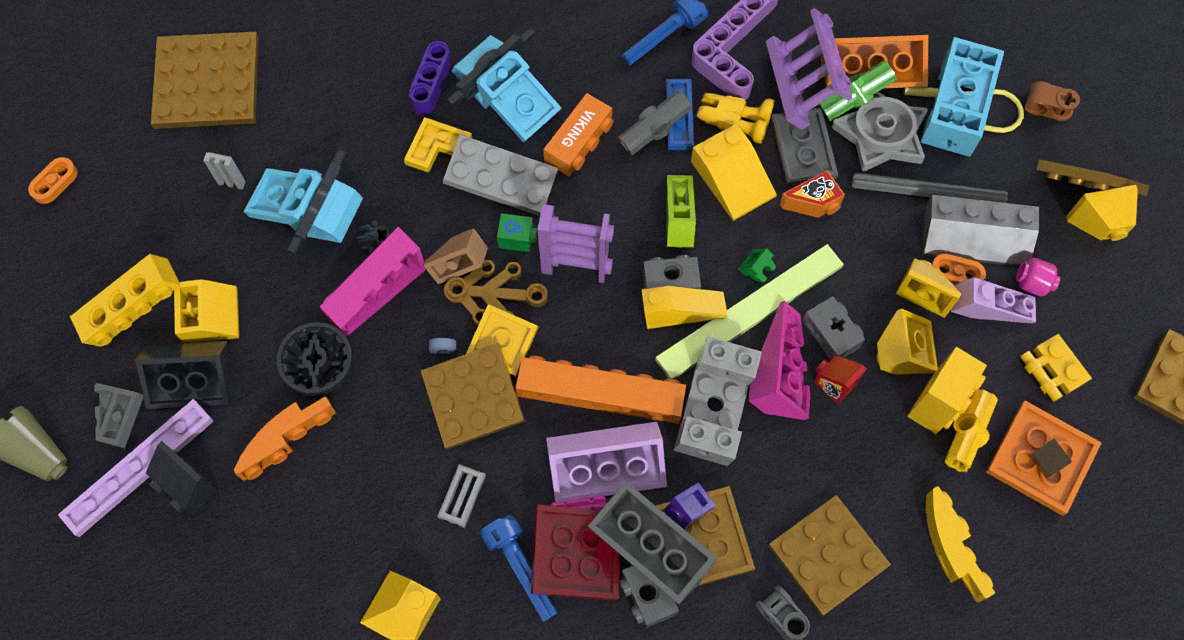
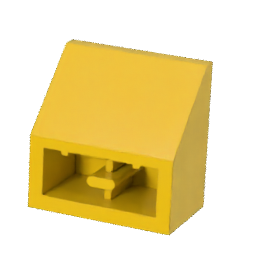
(206, 311)

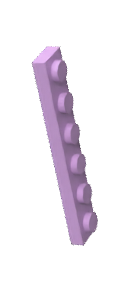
(132, 469)

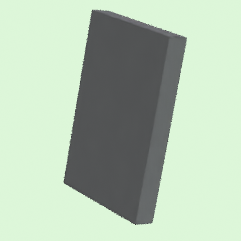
(803, 151)

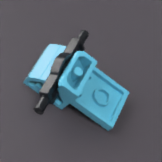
(502, 80)
(306, 202)

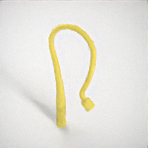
(932, 92)

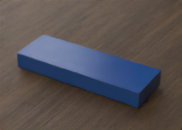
(681, 133)

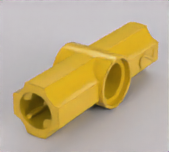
(971, 431)

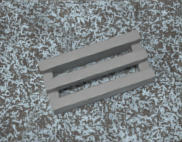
(224, 172)
(471, 501)

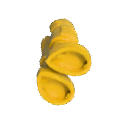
(728, 110)

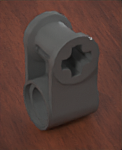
(783, 613)

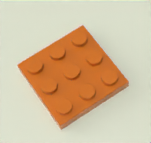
(1028, 433)

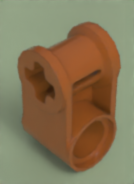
(1049, 101)

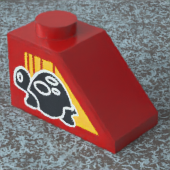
(838, 377)

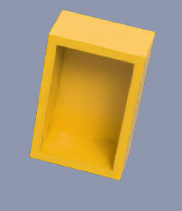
(948, 391)

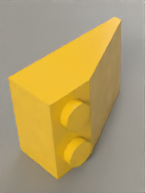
(733, 171)

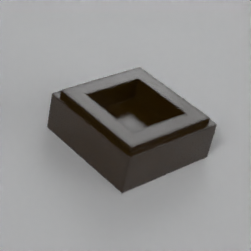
(1050, 458)

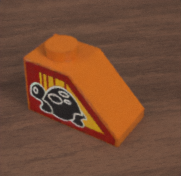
(814, 196)

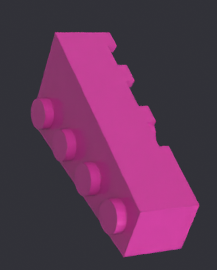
(374, 282)

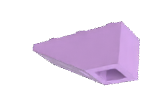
(993, 302)

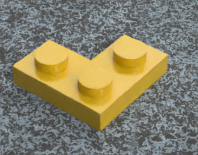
(430, 140)

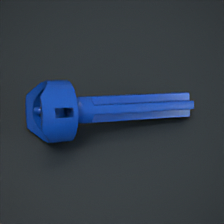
(685, 13)
(502, 535)

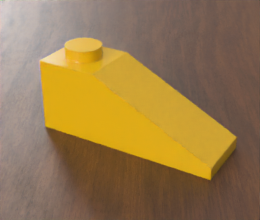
(681, 305)

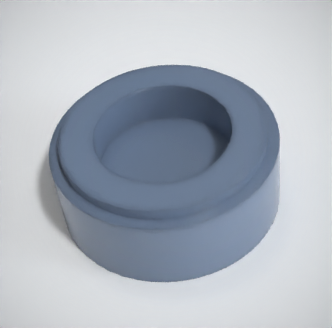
(442, 346)

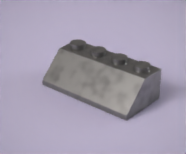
(980, 230)

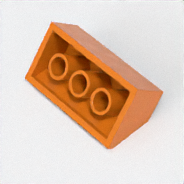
(903, 53)

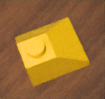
(1106, 213)
(928, 288)
(907, 345)
(400, 608)

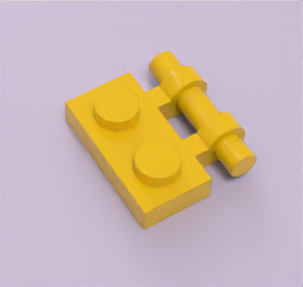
(1061, 364)

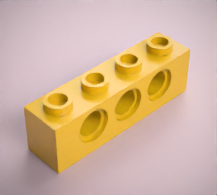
(125, 300)

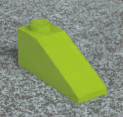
(680, 211)

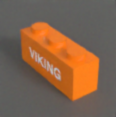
(578, 135)

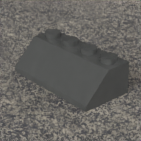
(653, 543)

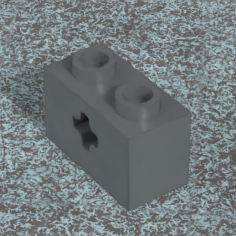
(833, 342)

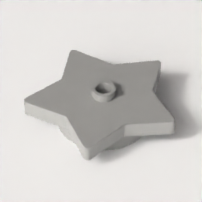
(883, 131)

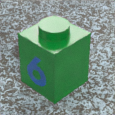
(516, 233)

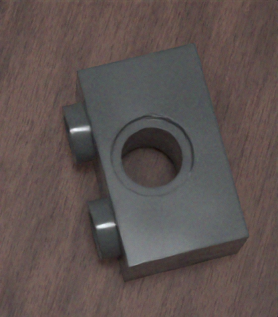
(682, 266)
(644, 611)

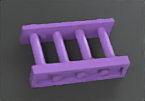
(786, 70)
(574, 248)

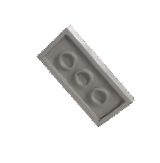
(500, 175)

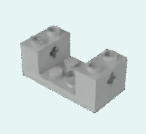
(720, 373)

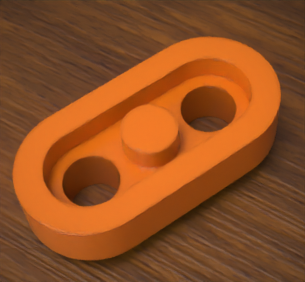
(51, 180)
(958, 268)

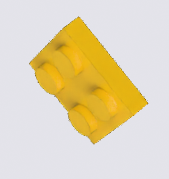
(509, 331)

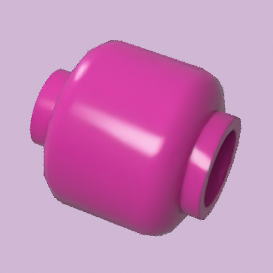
(1037, 277)

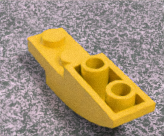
(947, 534)

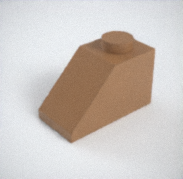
(457, 256)

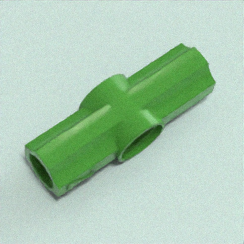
(862, 90)

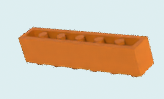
(600, 390)

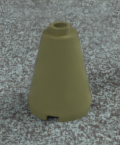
(30, 447)

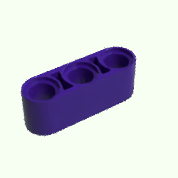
(430, 88)

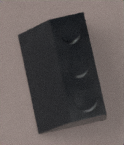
(183, 372)

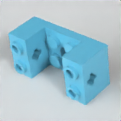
(960, 116)

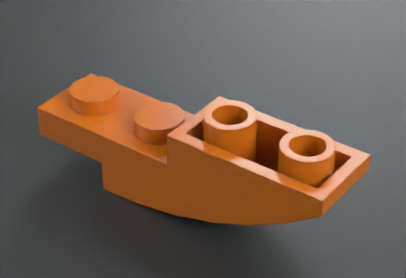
(271, 442)

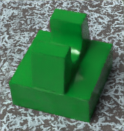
(755, 262)

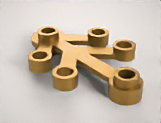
(491, 290)

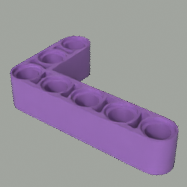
(717, 50)

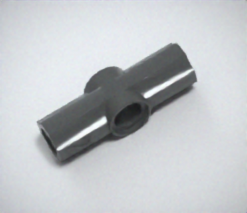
(655, 122)

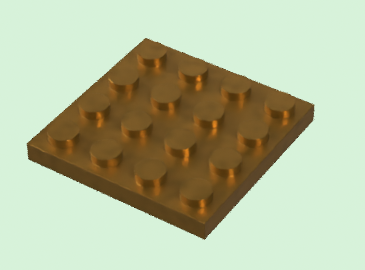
(205, 80)

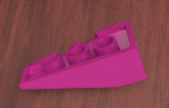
(779, 377)

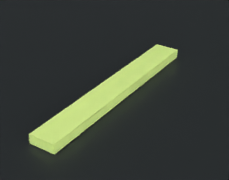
(751, 310)

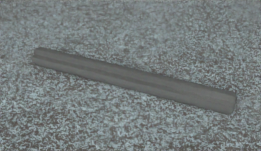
(925, 188)

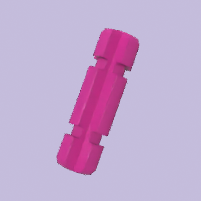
(596, 503)

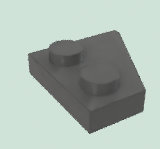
(115, 414)

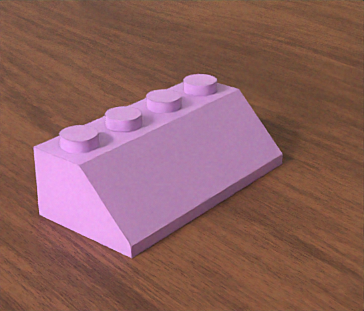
(606, 459)

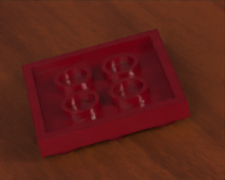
(572, 557)

